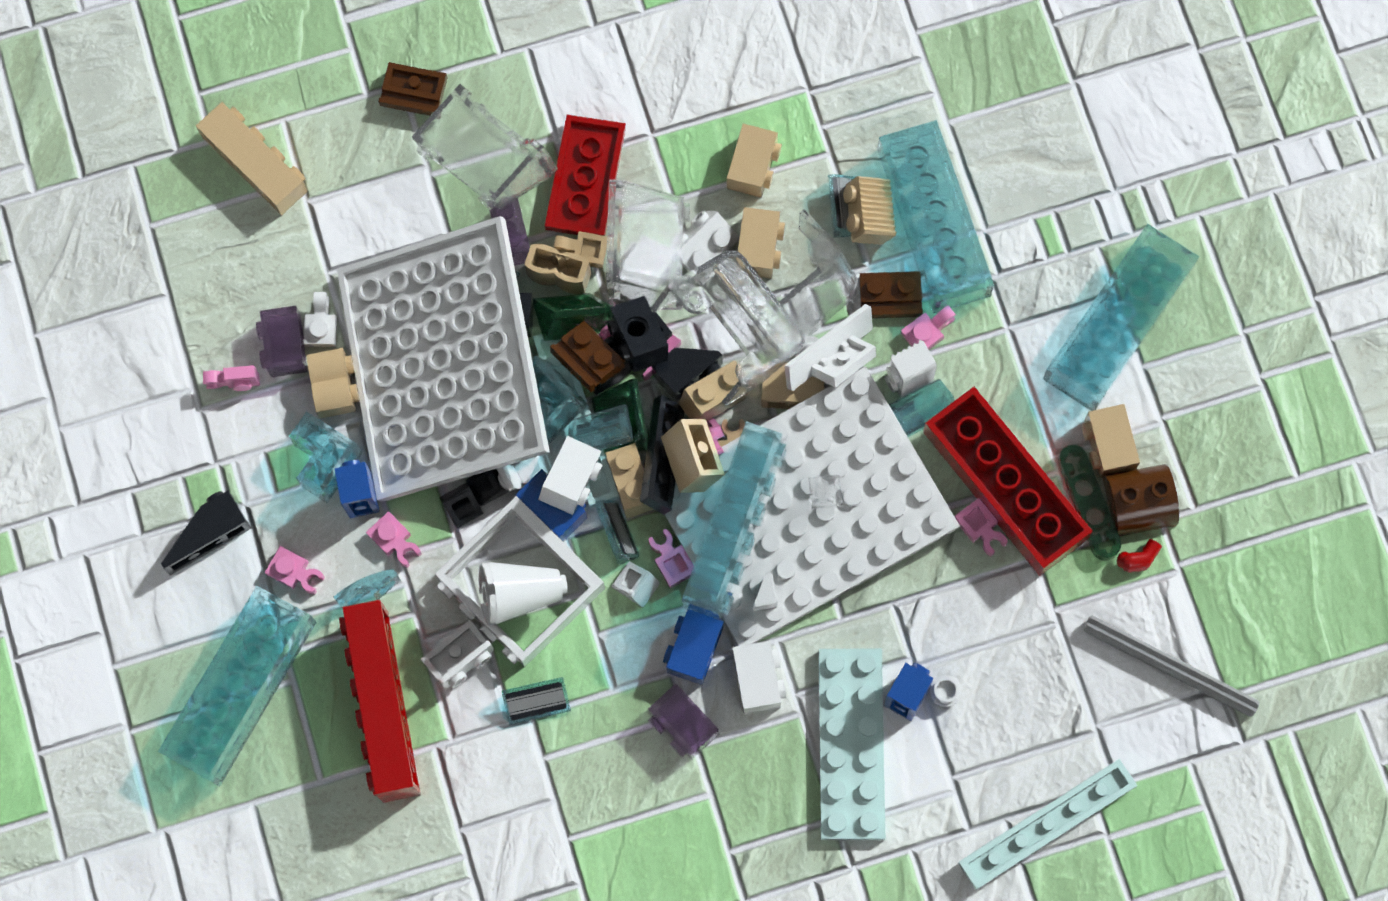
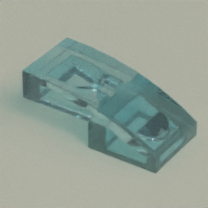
(377, 584)

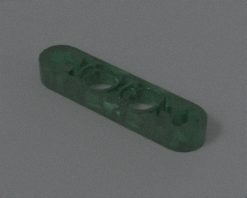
(1093, 501)

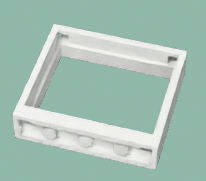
(555, 545)

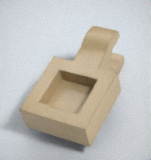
(588, 245)

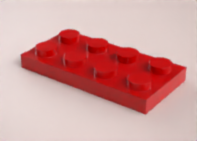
(585, 165)

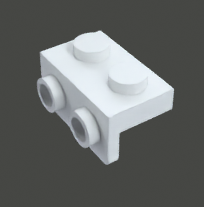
(706, 239)
(458, 655)

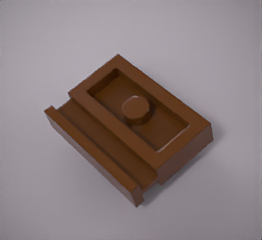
(412, 89)
(892, 294)
(587, 356)

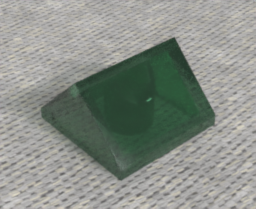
(563, 313)
(627, 394)

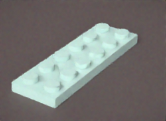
(851, 744)

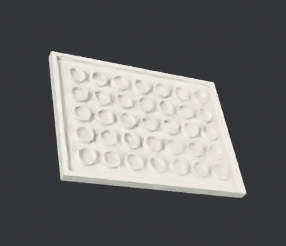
(442, 360)
(823, 552)

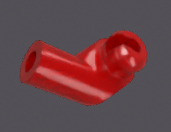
(1139, 560)

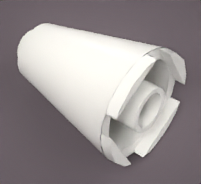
(517, 589)

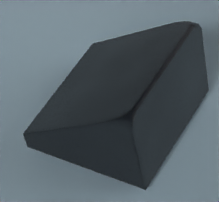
(486, 486)
(461, 505)

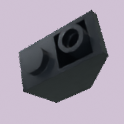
(685, 368)

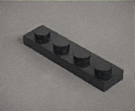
(658, 477)

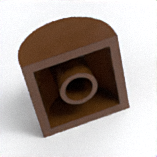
(1142, 499)

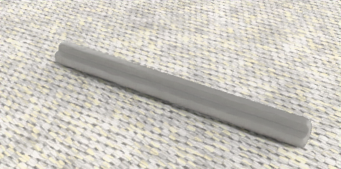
(1171, 666)

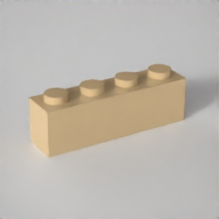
(252, 158)

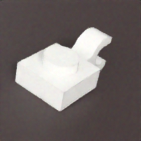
(320, 327)

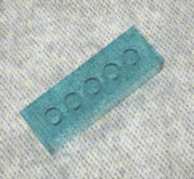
(935, 216)
(1120, 318)
(733, 520)
(237, 686)

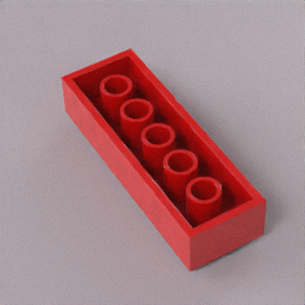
(1007, 481)
(380, 700)

